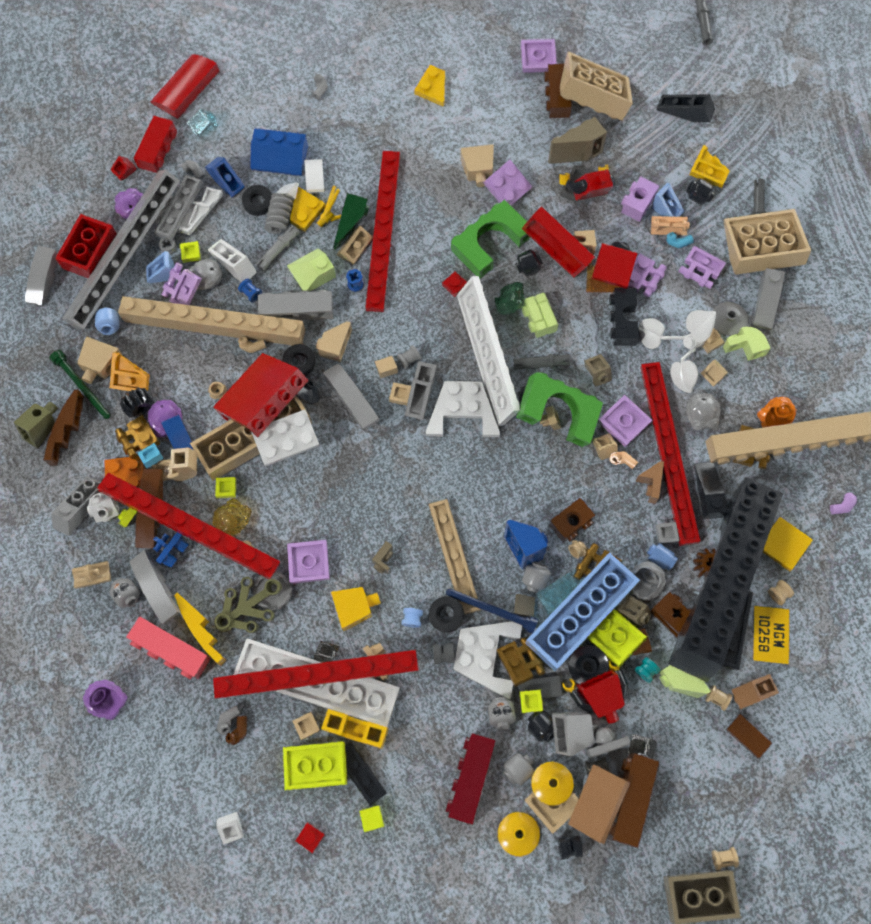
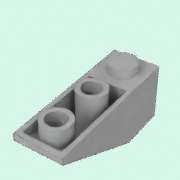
(74, 507)

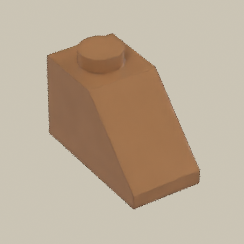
(754, 691)

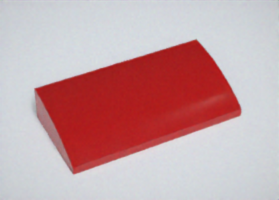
(185, 85)
(558, 242)

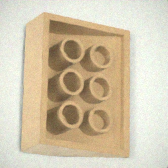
(595, 87)
(766, 241)

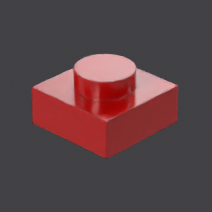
(454, 283)
(310, 837)

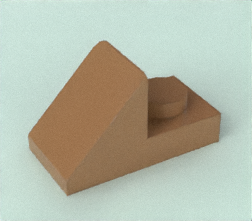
(653, 477)

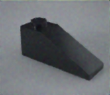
(688, 106)
(710, 491)

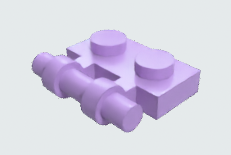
(704, 263)
(642, 268)
(185, 288)

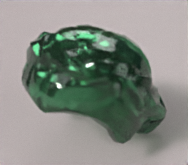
(510, 298)

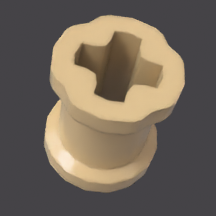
(719, 697)
(725, 858)

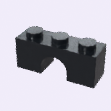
(623, 331)

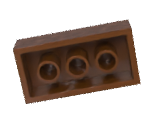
(633, 810)

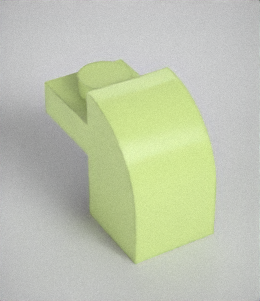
(751, 340)

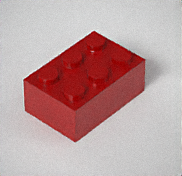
(85, 245)

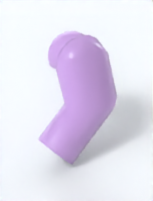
(846, 506)

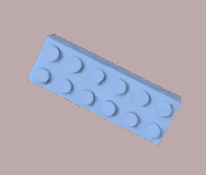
(582, 611)

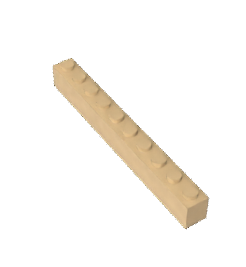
(211, 321)
(789, 437)

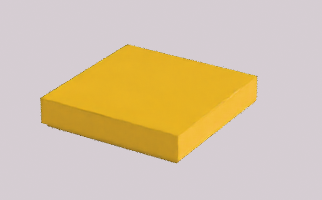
(786, 544)

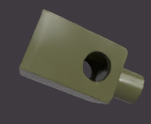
(36, 423)

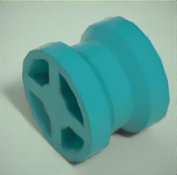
(647, 670)

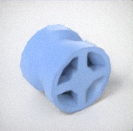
(412, 617)

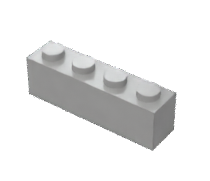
(297, 306)

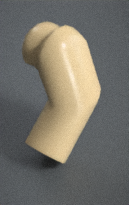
(249, 346)

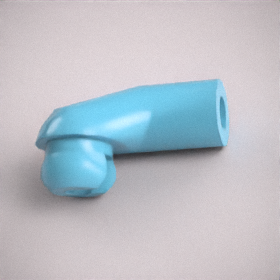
(674, 241)

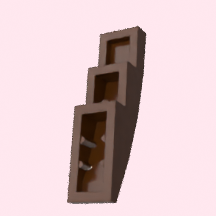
(67, 421)
(146, 527)

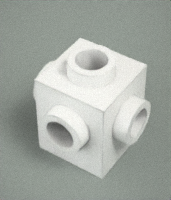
(102, 507)

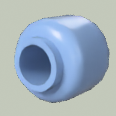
(107, 321)

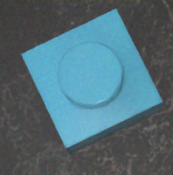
(150, 455)

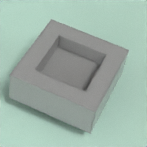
(667, 533)

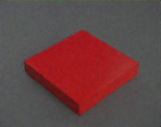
(614, 265)

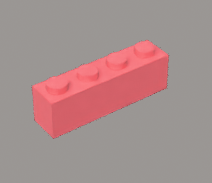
(168, 647)

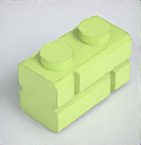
(540, 315)

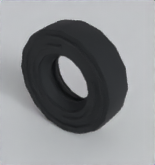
(252, 191)
(300, 349)
(435, 609)

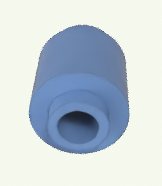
(661, 556)

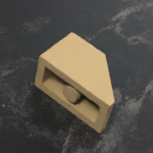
(334, 342)

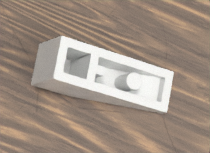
(232, 260)

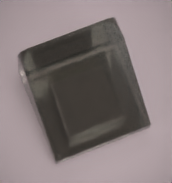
(326, 652)
(642, 746)

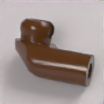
(239, 733)

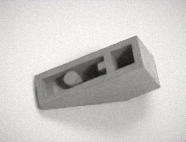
(768, 298)

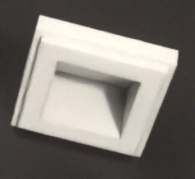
(289, 191)
(229, 828)

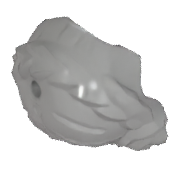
(209, 278)
(703, 411)
(651, 581)

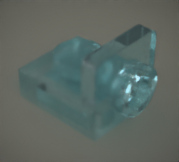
(202, 121)

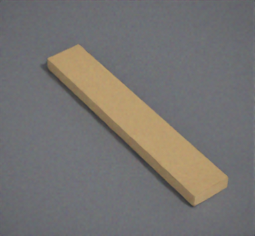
(453, 552)

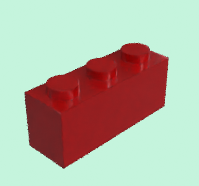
(155, 144)

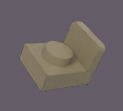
(598, 369)
(382, 555)
(635, 611)

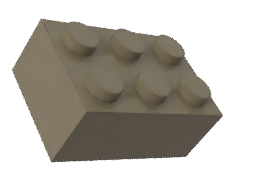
(701, 897)

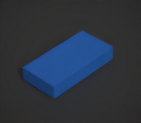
(177, 432)

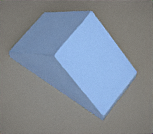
(667, 203)
(159, 268)

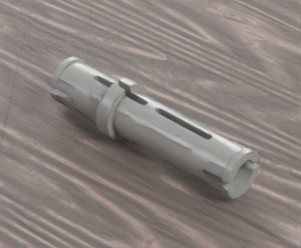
(282, 243)

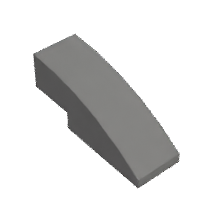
(41, 275)
(421, 390)

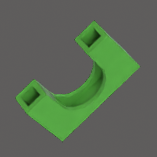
(500, 218)
(584, 407)

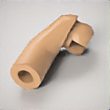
(623, 458)

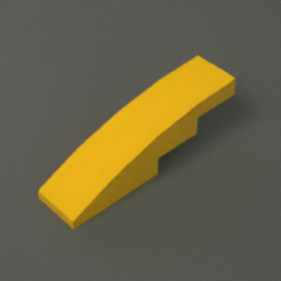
(196, 624)

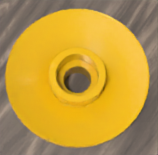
(542, 789)
(508, 840)

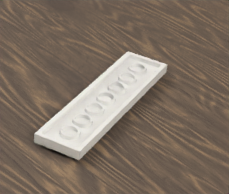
(488, 351)
(358, 698)

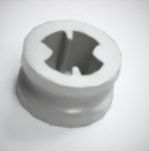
(171, 250)

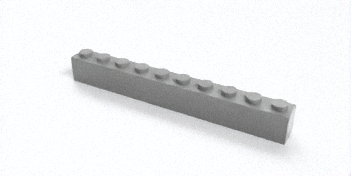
(121, 250)

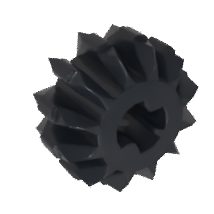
(136, 402)

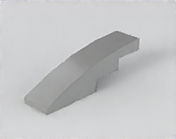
(351, 396)
(154, 587)

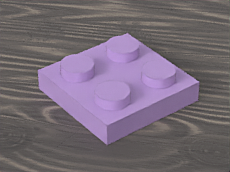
(537, 55)
(507, 183)
(624, 421)
(308, 561)

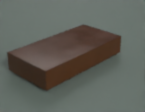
(748, 736)

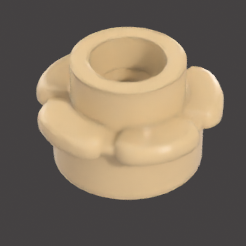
(217, 386)
(577, 549)

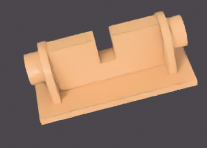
(663, 225)

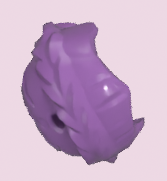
(125, 199)
(159, 412)
(104, 699)

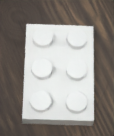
(286, 438)

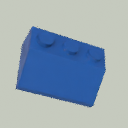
(278, 151)
(525, 542)

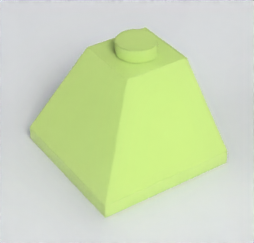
(312, 270)
(683, 682)

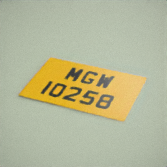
(771, 635)

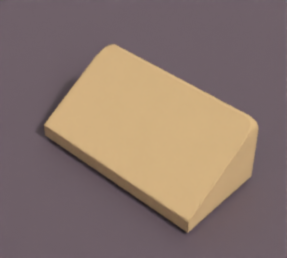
(355, 245)

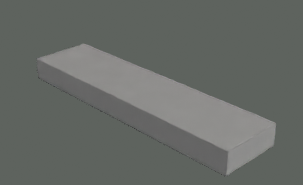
(178, 207)

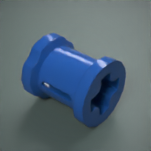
(354, 280)
(253, 295)

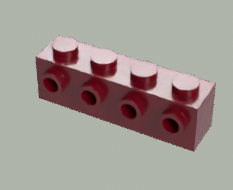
(471, 778)

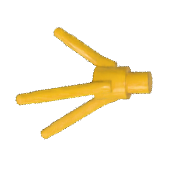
(327, 215)

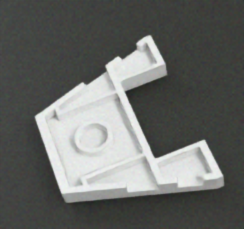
(197, 211)
(463, 400)
(478, 651)

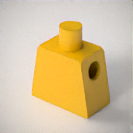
(353, 606)

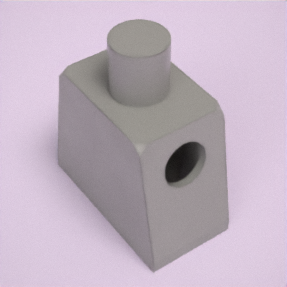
(573, 732)

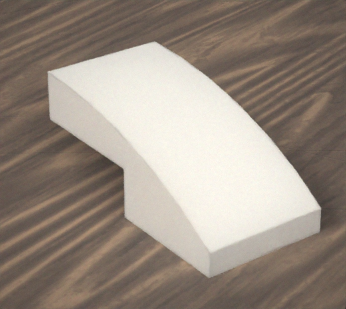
(314, 175)

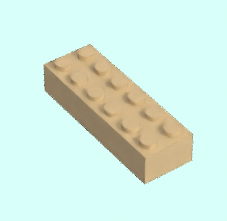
(233, 444)

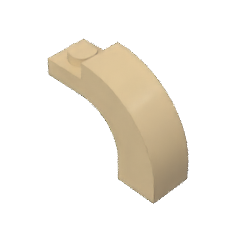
(180, 466)

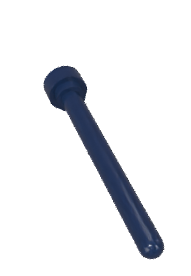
(527, 623)

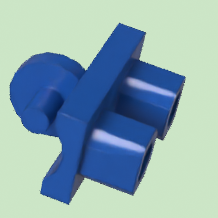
(176, 542)

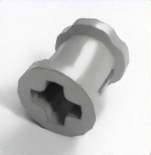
(409, 356)

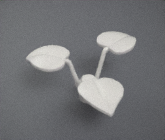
(700, 324)

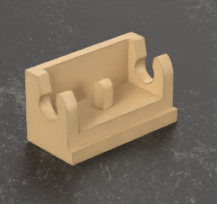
(587, 239)

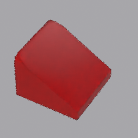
(123, 168)

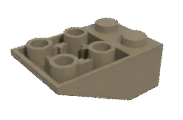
(578, 143)

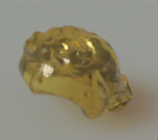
(234, 515)

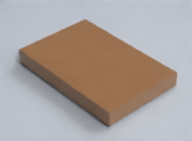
(598, 804)

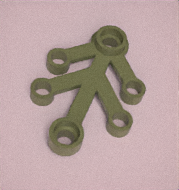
(245, 607)

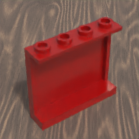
(261, 393)

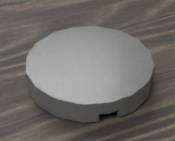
(278, 601)

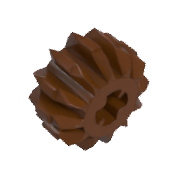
(702, 560)

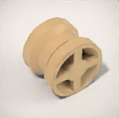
(780, 592)

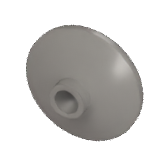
(727, 325)

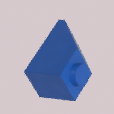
(225, 176)

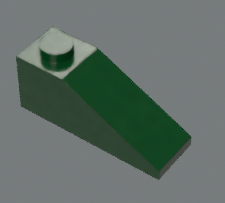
(351, 217)

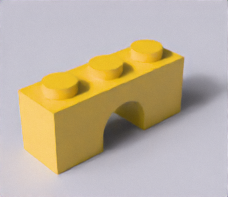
(355, 729)

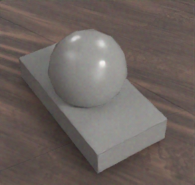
(606, 740)

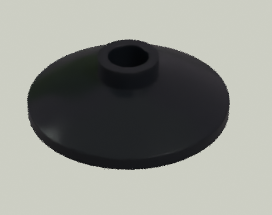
(309, 393)
(591, 654)

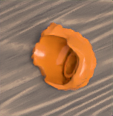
(777, 412)

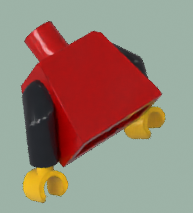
(590, 184)
(601, 694)

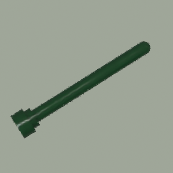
(59, 358)

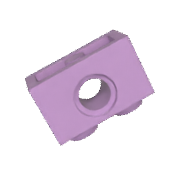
(636, 207)

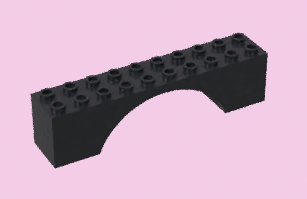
(716, 612)

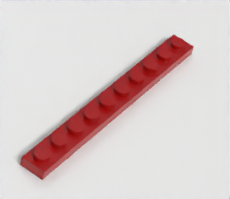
(383, 232)
(670, 454)
(189, 526)
(315, 674)

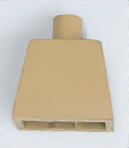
(477, 163)
(96, 359)

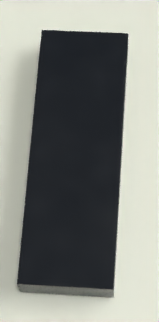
(363, 775)

